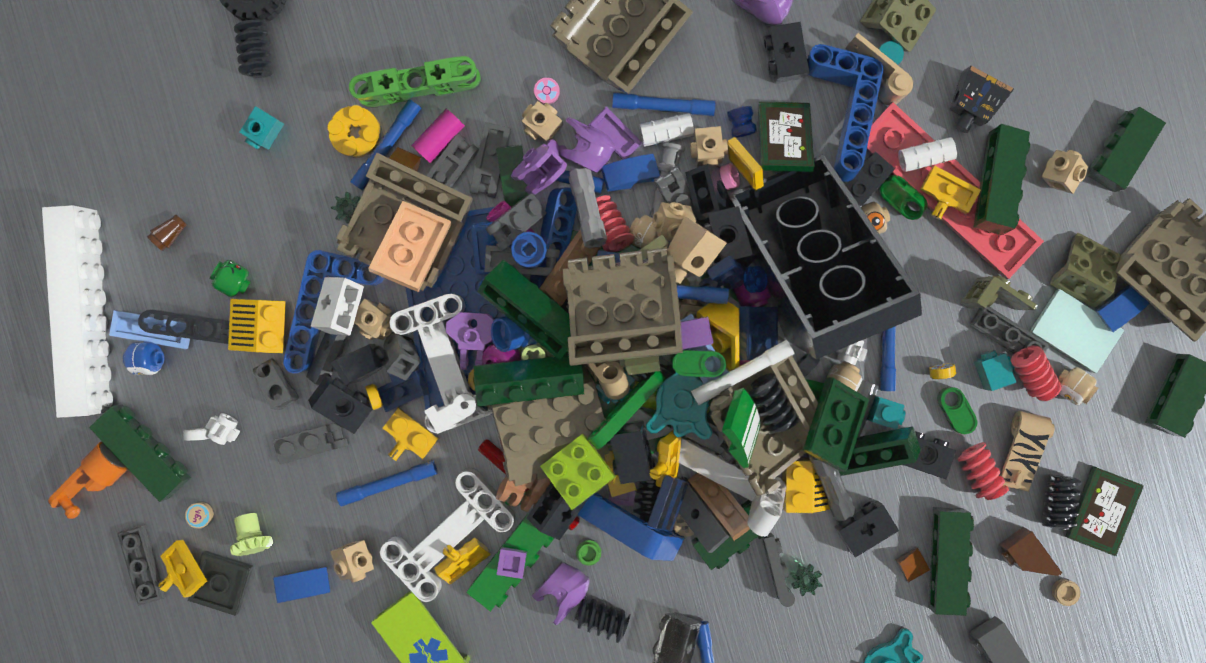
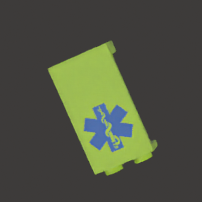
(415, 634)

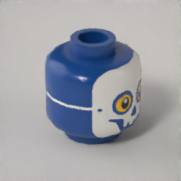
(143, 358)

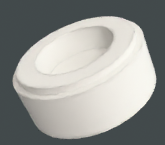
(195, 434)

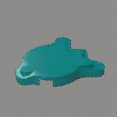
(680, 409)
(895, 651)

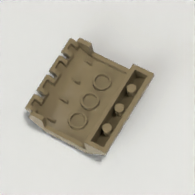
(619, 36)
(380, 201)
(1170, 266)
(623, 307)
(541, 428)
(779, 450)

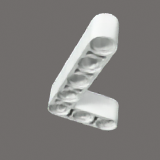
(764, 508)

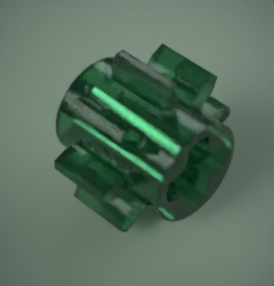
(344, 202)
(812, 585)

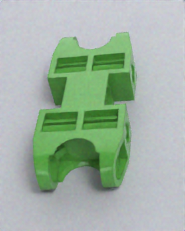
(394, 87)

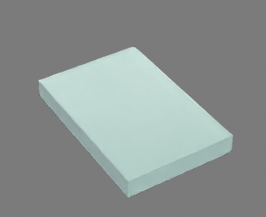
(1075, 331)

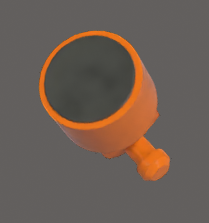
(97, 471)

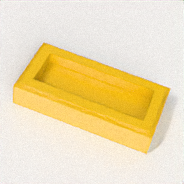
(745, 163)

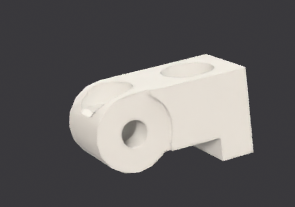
(461, 408)

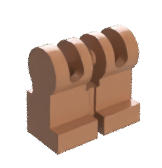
(531, 497)

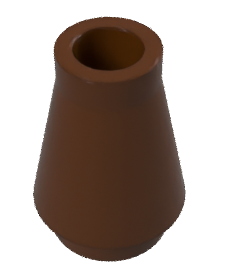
(167, 232)

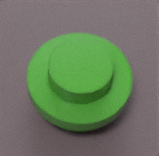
(588, 552)

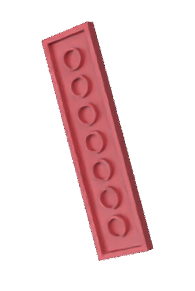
(1005, 252)

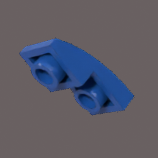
(630, 171)
(1121, 308)
(301, 585)

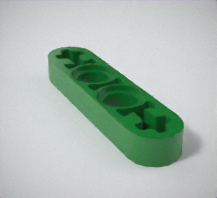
(626, 409)

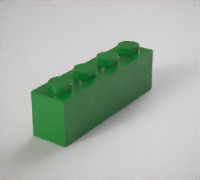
(491, 588)

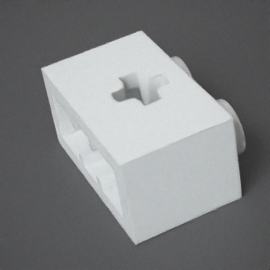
(337, 306)

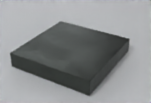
(224, 585)

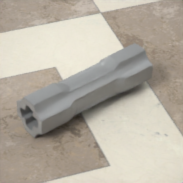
(591, 224)

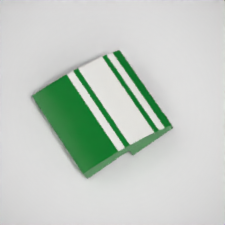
(742, 427)

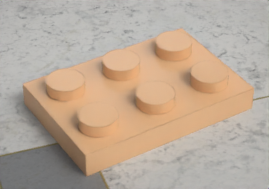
(410, 246)

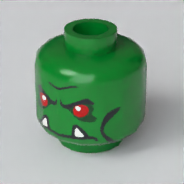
(230, 278)

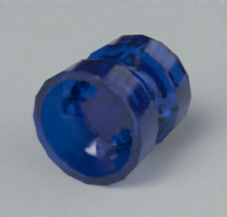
(742, 121)

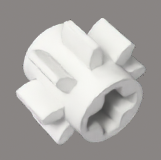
(852, 353)
(222, 428)

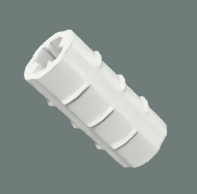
(666, 129)
(927, 154)

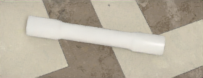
(769, 357)

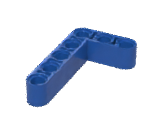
(860, 83)
(550, 235)
(307, 297)
(630, 529)

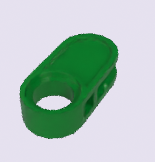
(899, 193)
(693, 363)
(959, 415)

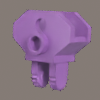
(540, 167)
(470, 338)

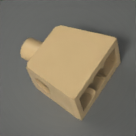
(693, 249)

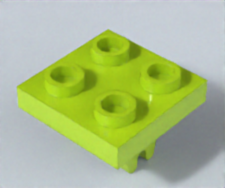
(577, 471)

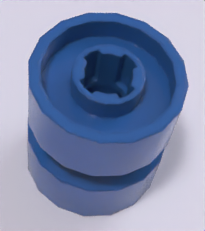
(529, 250)
(508, 335)

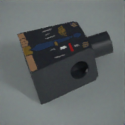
(977, 98)

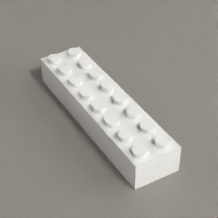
(77, 311)

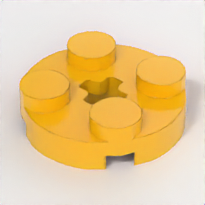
(340, 127)

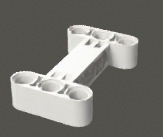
(440, 351)
(449, 532)

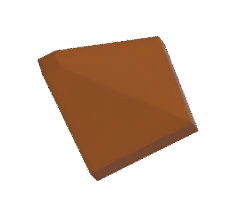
(912, 564)

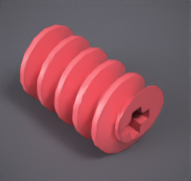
(616, 231)
(1036, 373)
(983, 472)

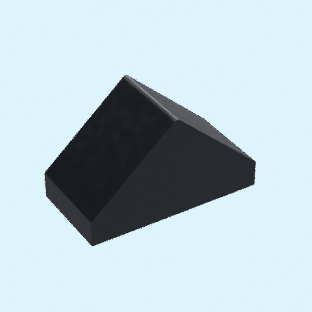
(824, 261)

